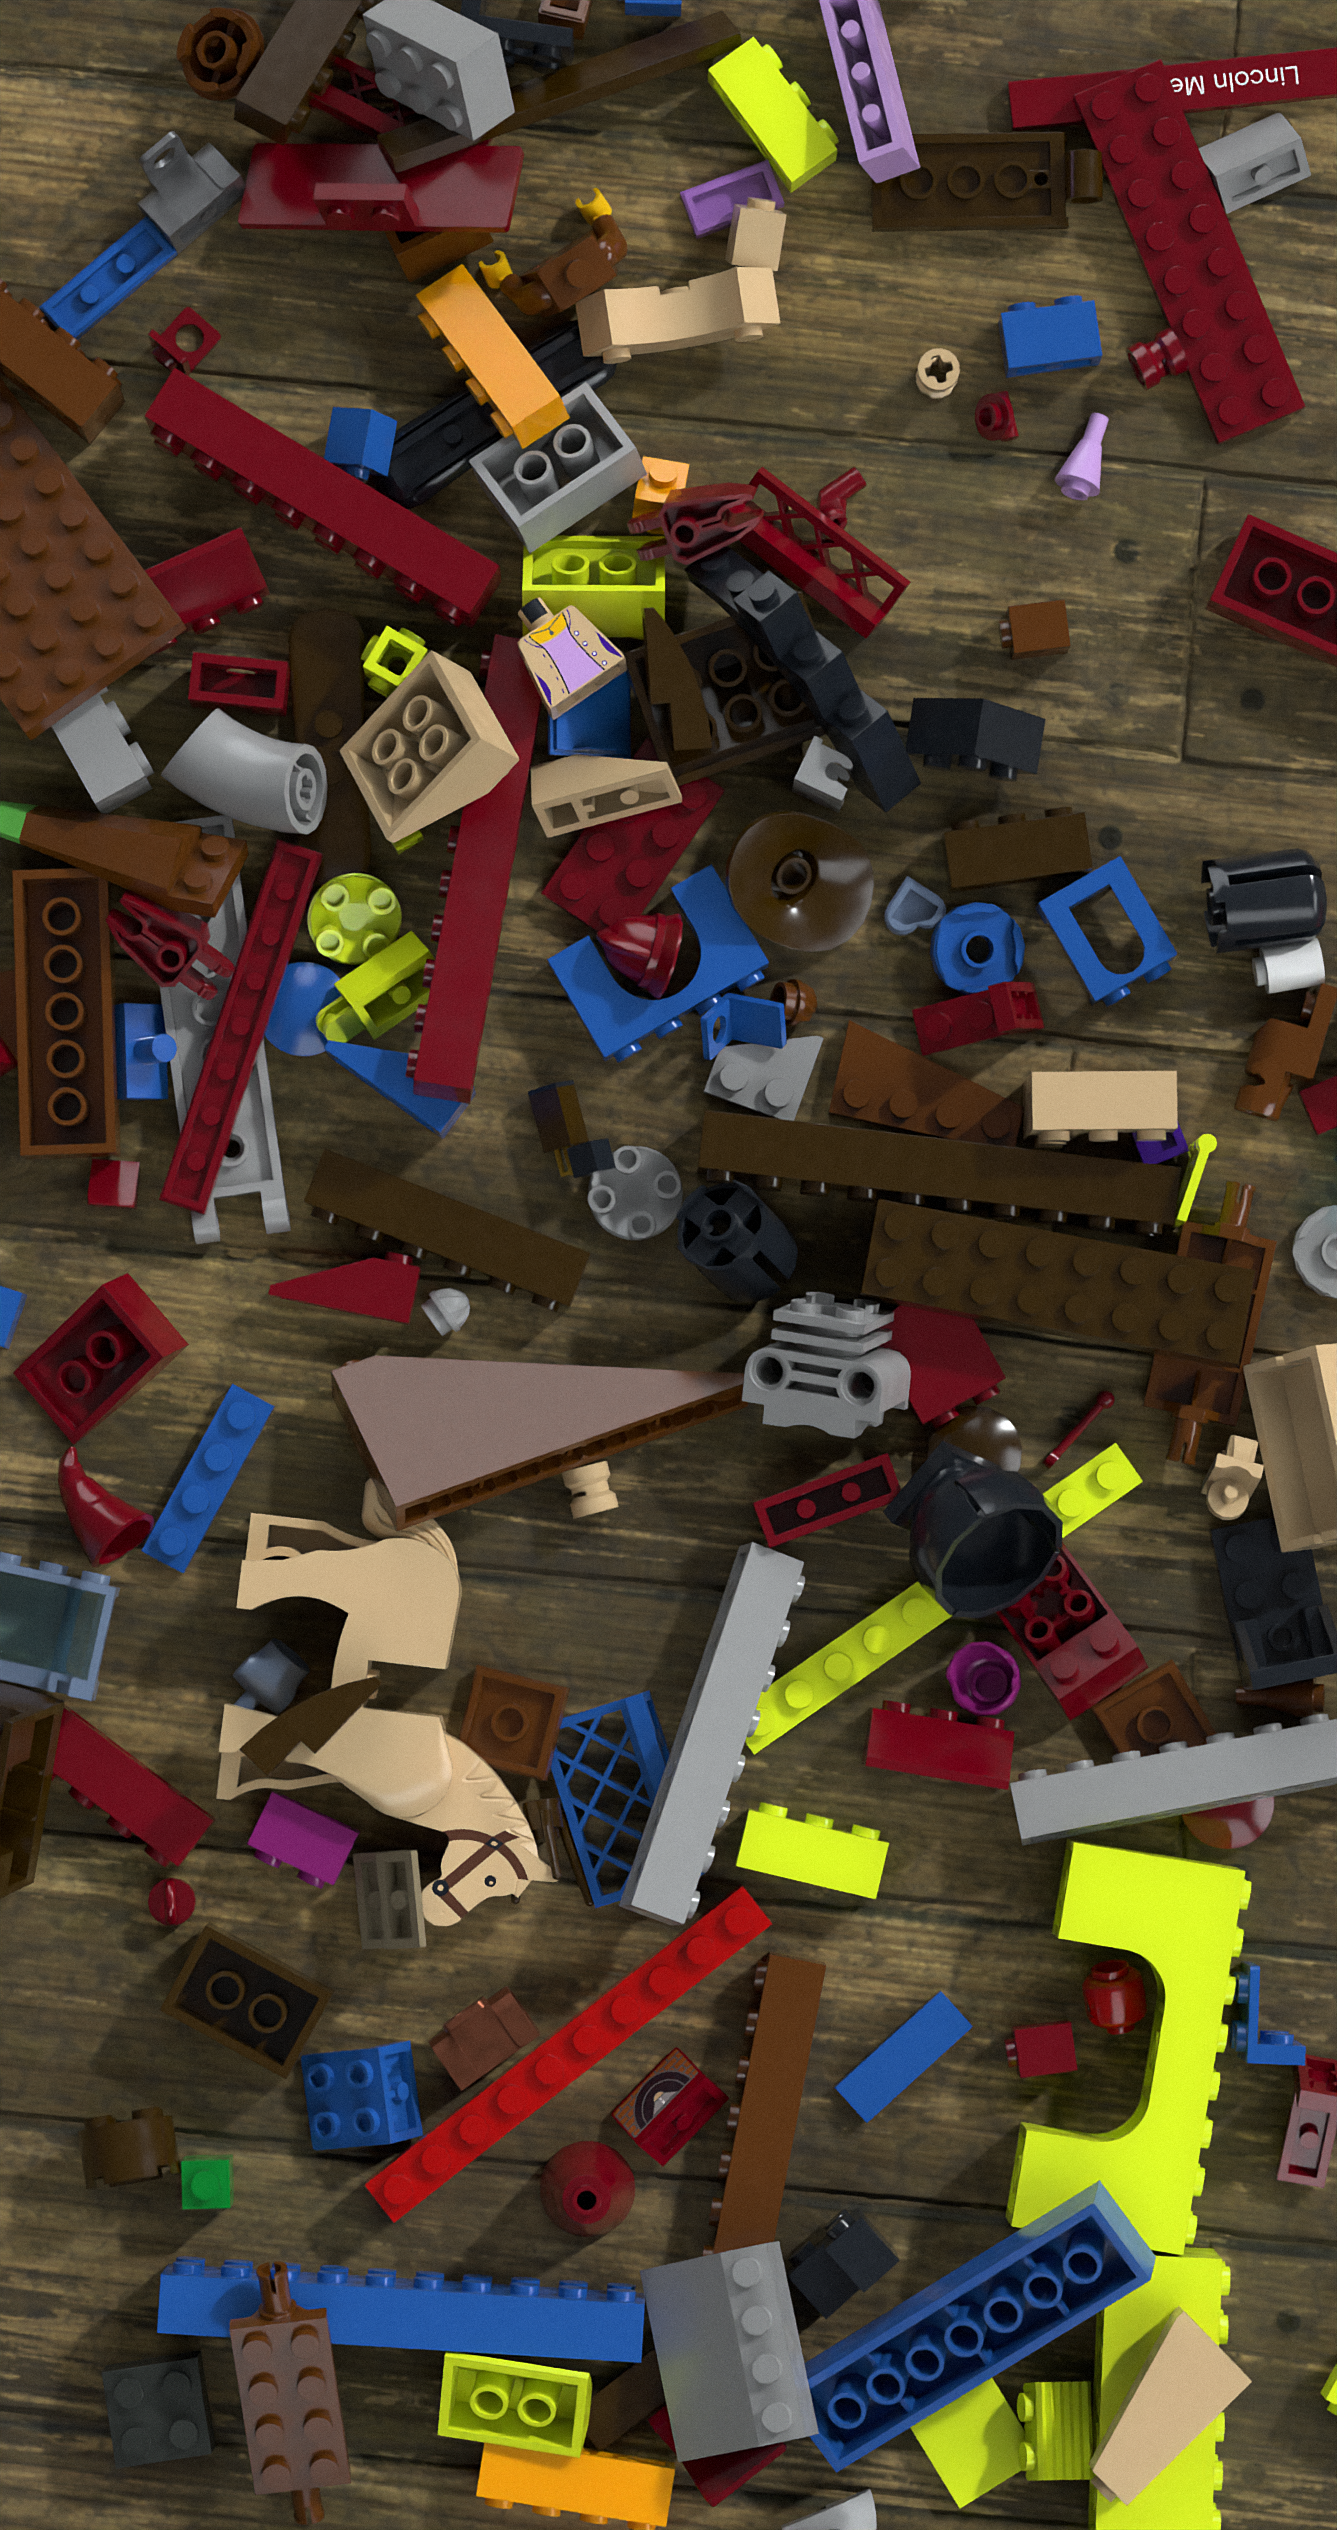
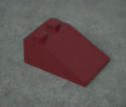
(100, 1357)

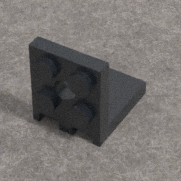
(524, 42)

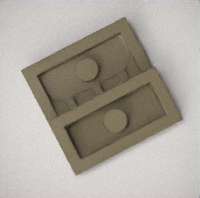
(389, 1899)

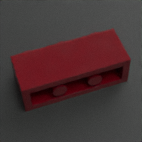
(827, 1500)

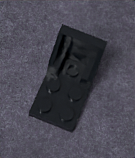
(1273, 1607)

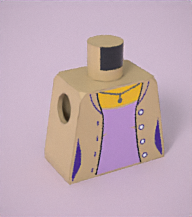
(566, 656)

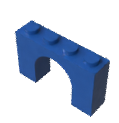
(622, 1020)

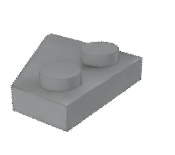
(765, 1076)

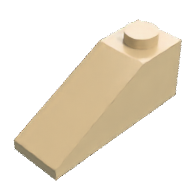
(597, 790)

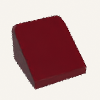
(113, 1184)

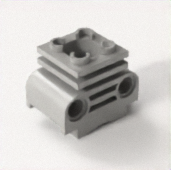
(828, 1367)

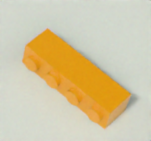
(491, 356)
(594, 2485)

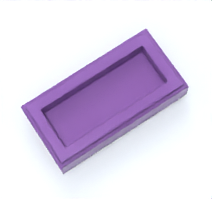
(712, 203)

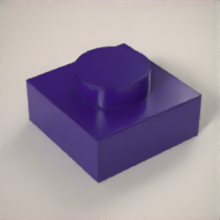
(1159, 1151)

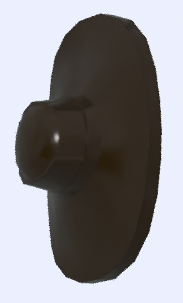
(799, 880)

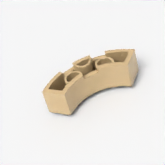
(704, 312)

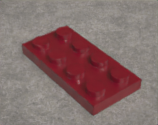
(626, 861)

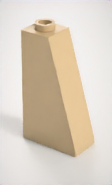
(1167, 2407)

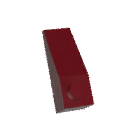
(365, 1288)

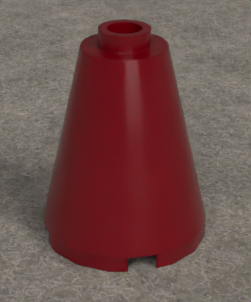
(593, 2169)

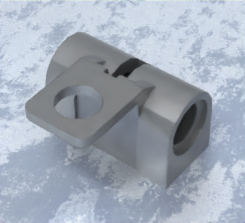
(187, 190)

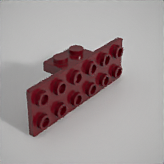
(362, 192)

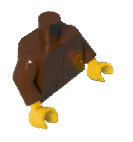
(568, 272)

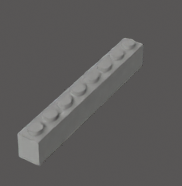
(713, 1734)
(1176, 1780)

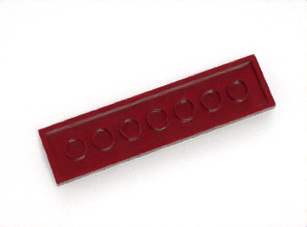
(1189, 251)

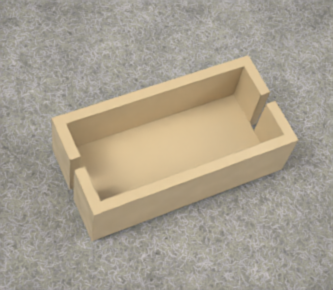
(1297, 1437)

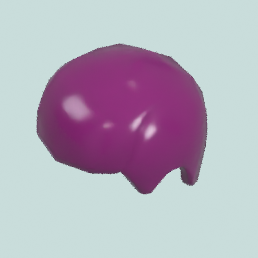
(983, 1678)

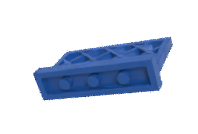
(650, 1754)

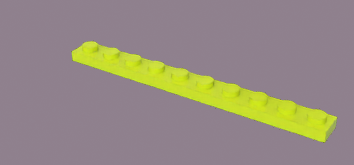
(916, 1613)

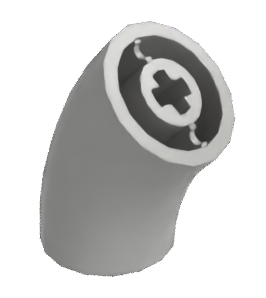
(251, 776)

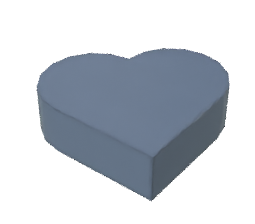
(913, 909)

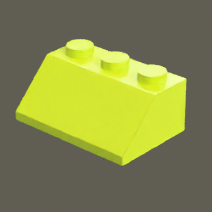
(598, 578)
(514, 2404)

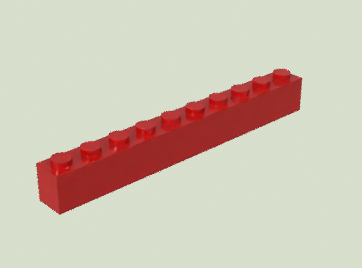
(567, 2053)

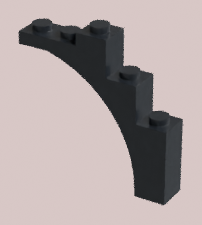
(815, 669)

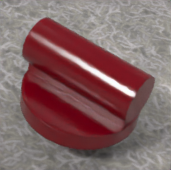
(996, 417)

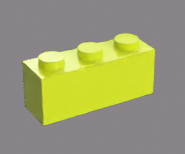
(773, 113)
(812, 1851)

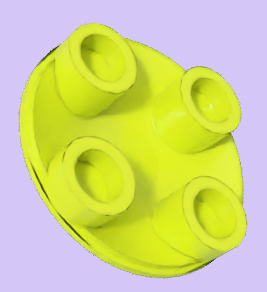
(353, 918)

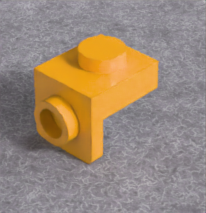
(655, 486)

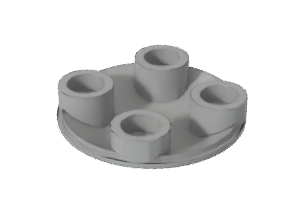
(637, 1195)

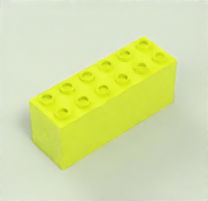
(1123, 2339)

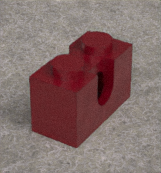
(216, 687)

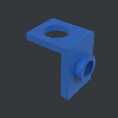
(743, 1020)

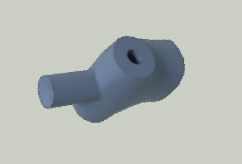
(270, 1677)

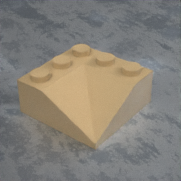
(428, 749)
(1098, 1103)

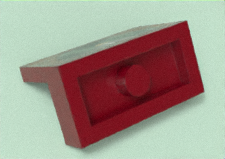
(669, 2106)

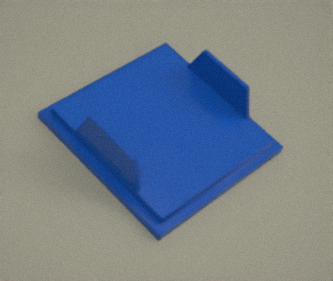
(596, 724)

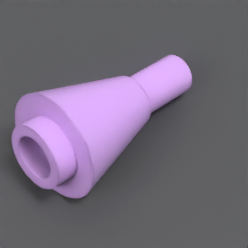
(1082, 470)

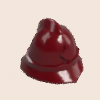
(644, 949)

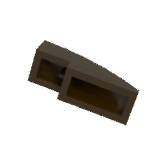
(674, 682)
(308, 1722)

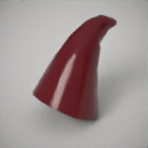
(100, 1520)

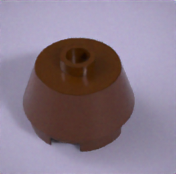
(220, 52)

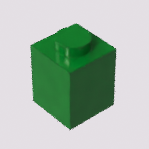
(207, 2181)

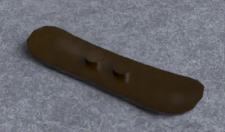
(326, 714)

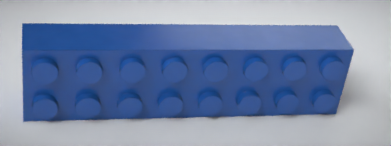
(974, 2323)

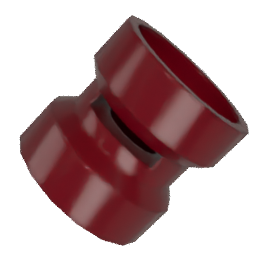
(1157, 359)

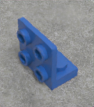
(1273, 2045)
(362, 2096)

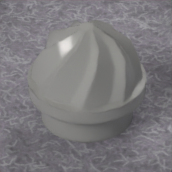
(447, 1309)

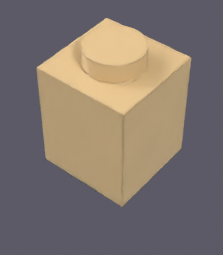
(756, 234)

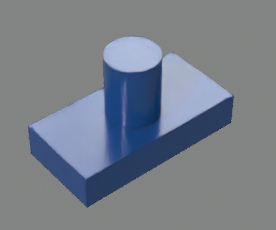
(142, 1052)

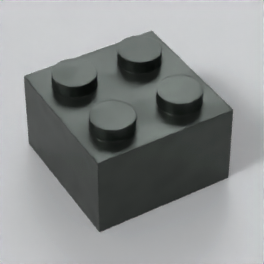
(158, 2409)

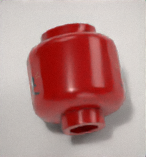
(1115, 1996)

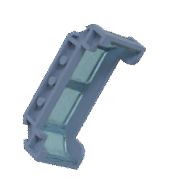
(53, 1626)

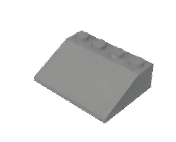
(729, 2351)

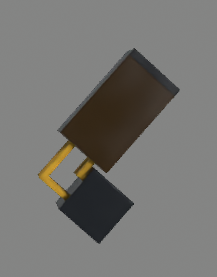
(563, 1128)

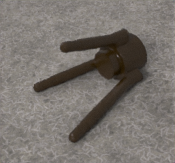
(547, 1825)

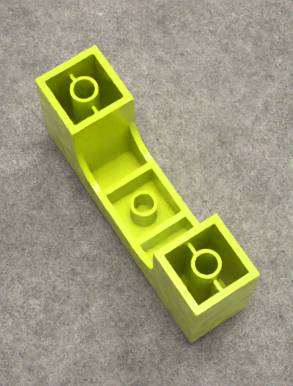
(1186, 1928)

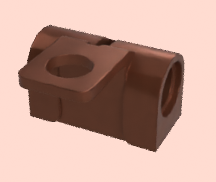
(483, 2036)

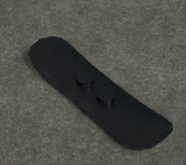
(441, 442)

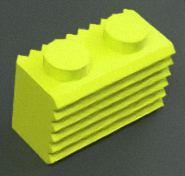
(1056, 2430)

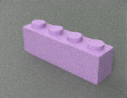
(870, 87)

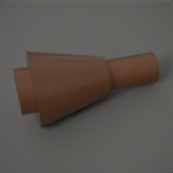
(1293, 1698)

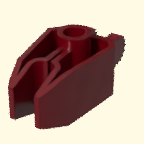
(697, 521)
(168, 944)

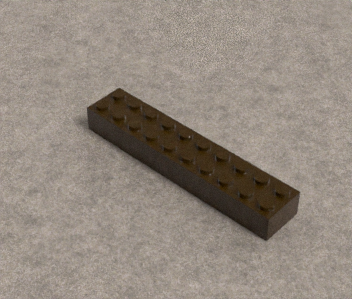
(940, 1172)

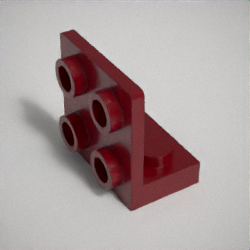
(722, 2473)

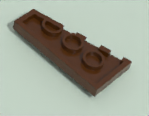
(911, 1093)

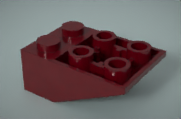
(1073, 1638)

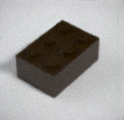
(247, 2000)

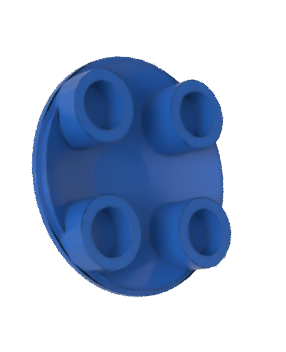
(302, 995)

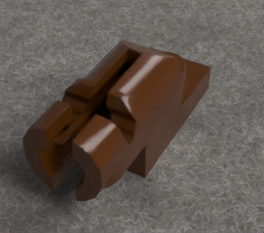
(1284, 1053)

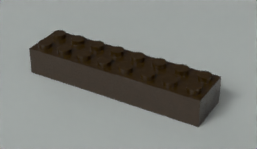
(1056, 1284)

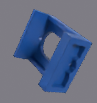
(1097, 980)

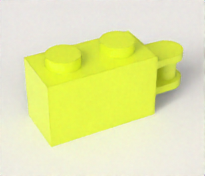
(378, 992)

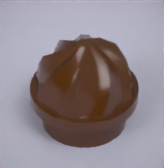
(798, 1000)

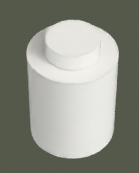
(1289, 966)

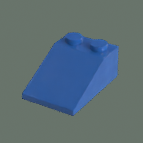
(386, 1074)

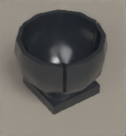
(975, 1532)

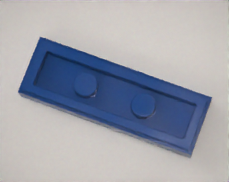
(109, 279)
(903, 2056)

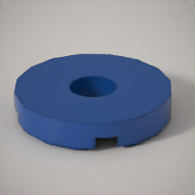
(950, 944)

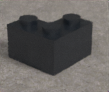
(975, 736)
(842, 2262)

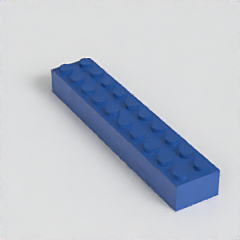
(418, 2310)

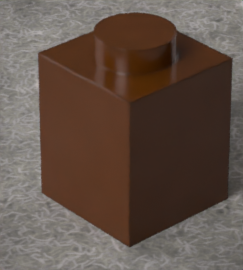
(1035, 630)

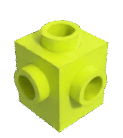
(384, 650)

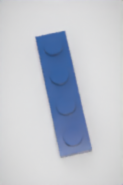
(208, 1478)

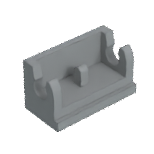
(819, 775)

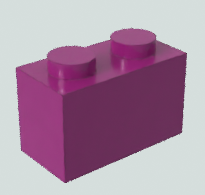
(302, 1839)

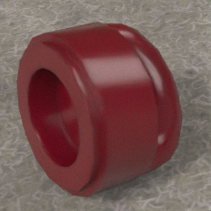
(172, 1901)

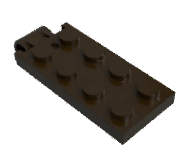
(988, 183)

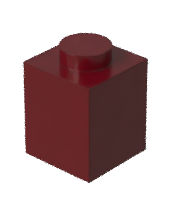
(1041, 2049)

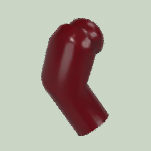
(834, 496)

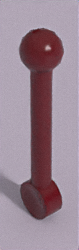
(1104, 1400)

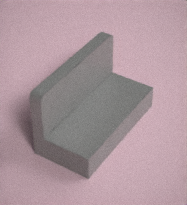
(1255, 161)

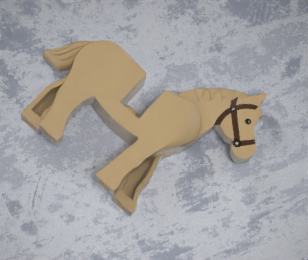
(404, 1763)

